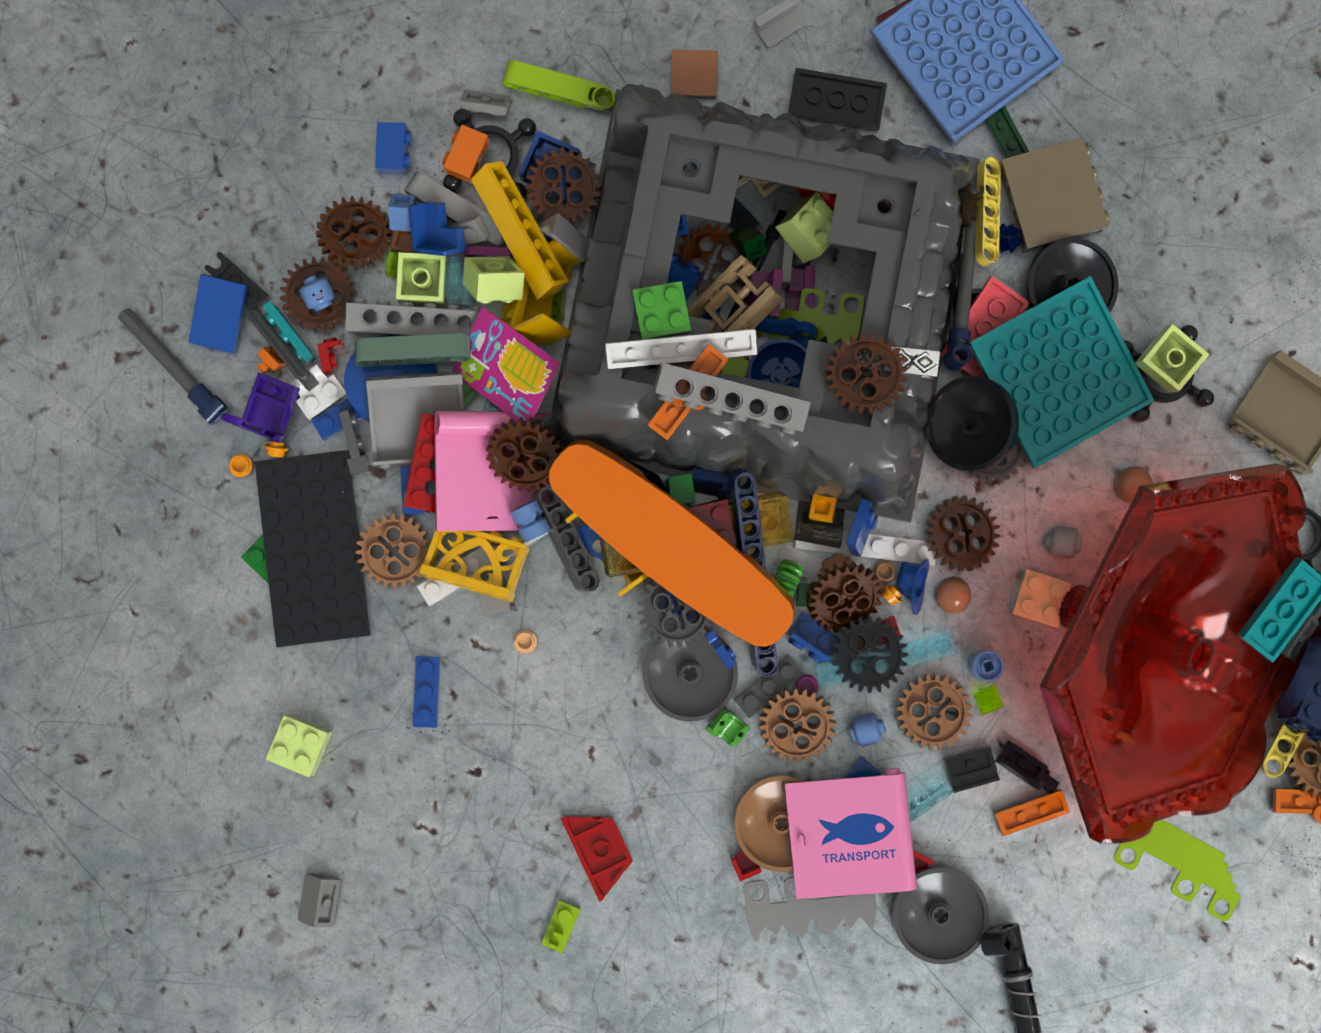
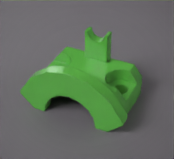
(728, 727)

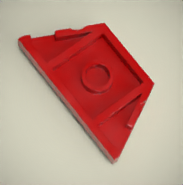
(599, 850)

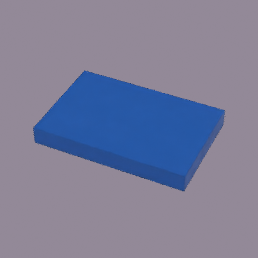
(218, 313)

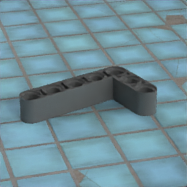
(575, 545)

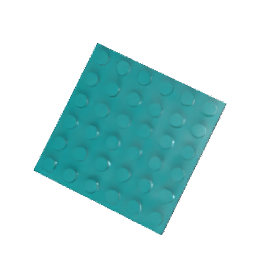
(1063, 371)

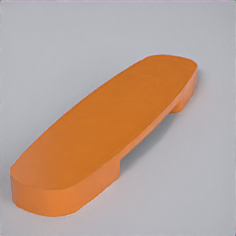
(671, 543)

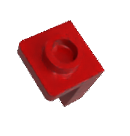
(327, 358)

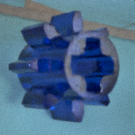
(1009, 238)

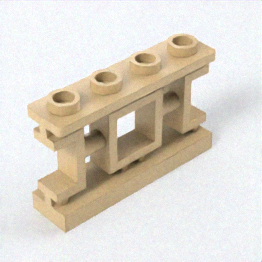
(721, 290)

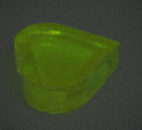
(392, 263)
(558, 305)

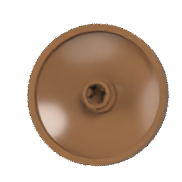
(763, 823)

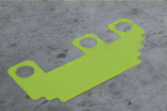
(1193, 858)

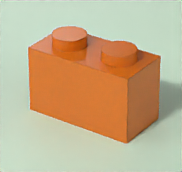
(466, 153)

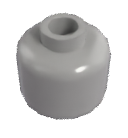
(1064, 541)

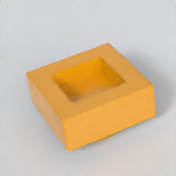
(822, 508)

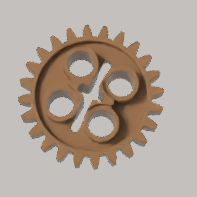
(379, 566)
(920, 695)
(786, 742)
(1307, 774)

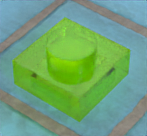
(988, 700)

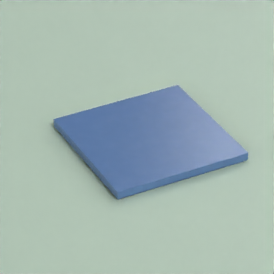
(966, 56)

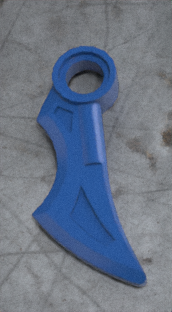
(789, 327)

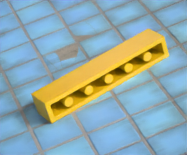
(519, 230)

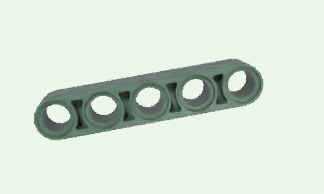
(412, 349)

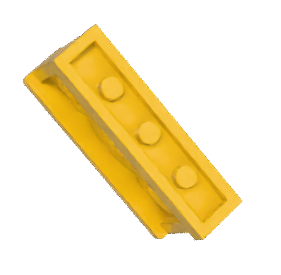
(494, 585)

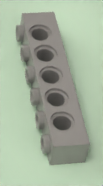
(356, 322)
(795, 408)

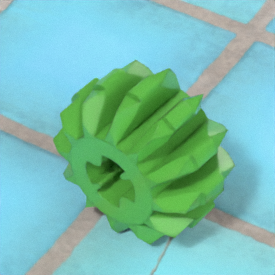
(789, 575)

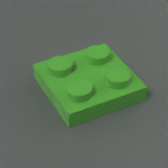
(661, 310)

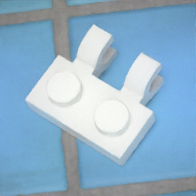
(320, 397)

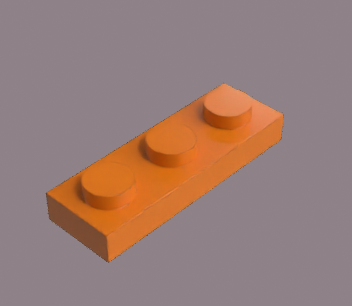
(1031, 812)

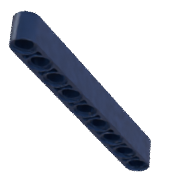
(744, 541)

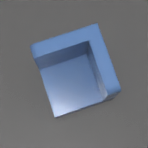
(399, 211)

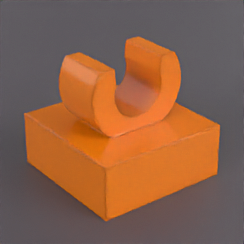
(271, 360)

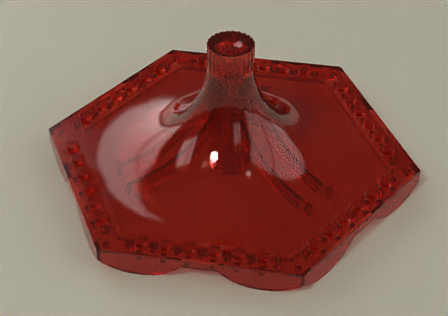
(1151, 681)

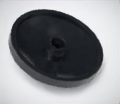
(1067, 263)
(972, 423)

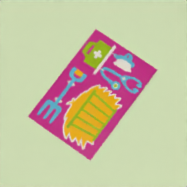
(506, 367)

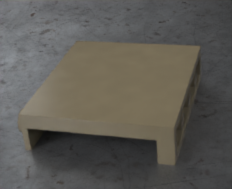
(1053, 194)
(1283, 413)

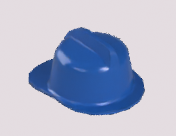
(912, 581)

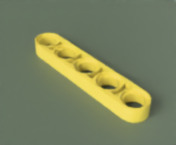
(983, 221)
(1280, 757)

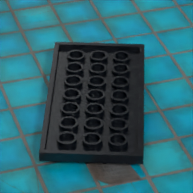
(312, 548)

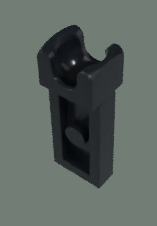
(228, 270)

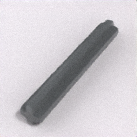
(278, 345)

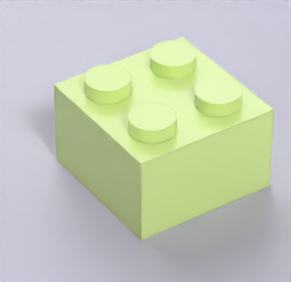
(807, 227)
(421, 278)
(493, 279)
(1171, 358)
(299, 745)

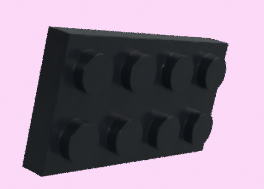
(837, 99)

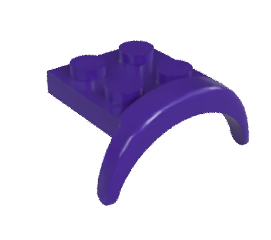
(267, 408)

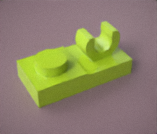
(561, 926)

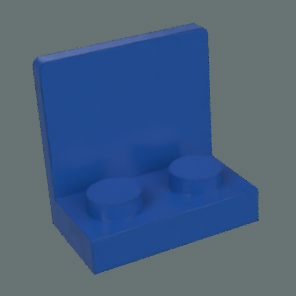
(813, 638)

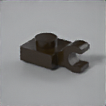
(970, 202)

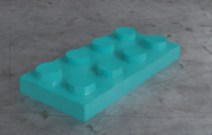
(1283, 610)

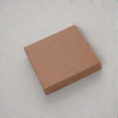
(694, 73)

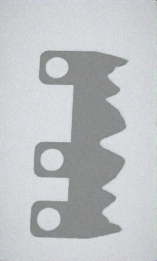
(797, 913)

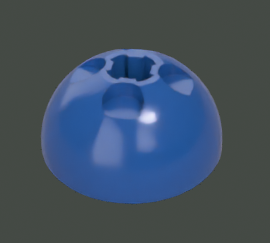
(778, 359)

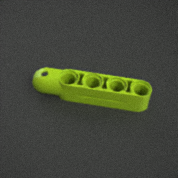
(557, 86)

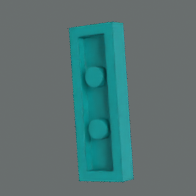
(288, 333)

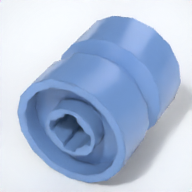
(530, 520)
(985, 665)

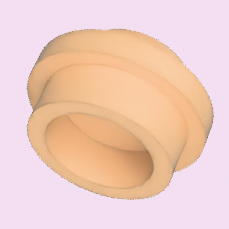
(525, 641)

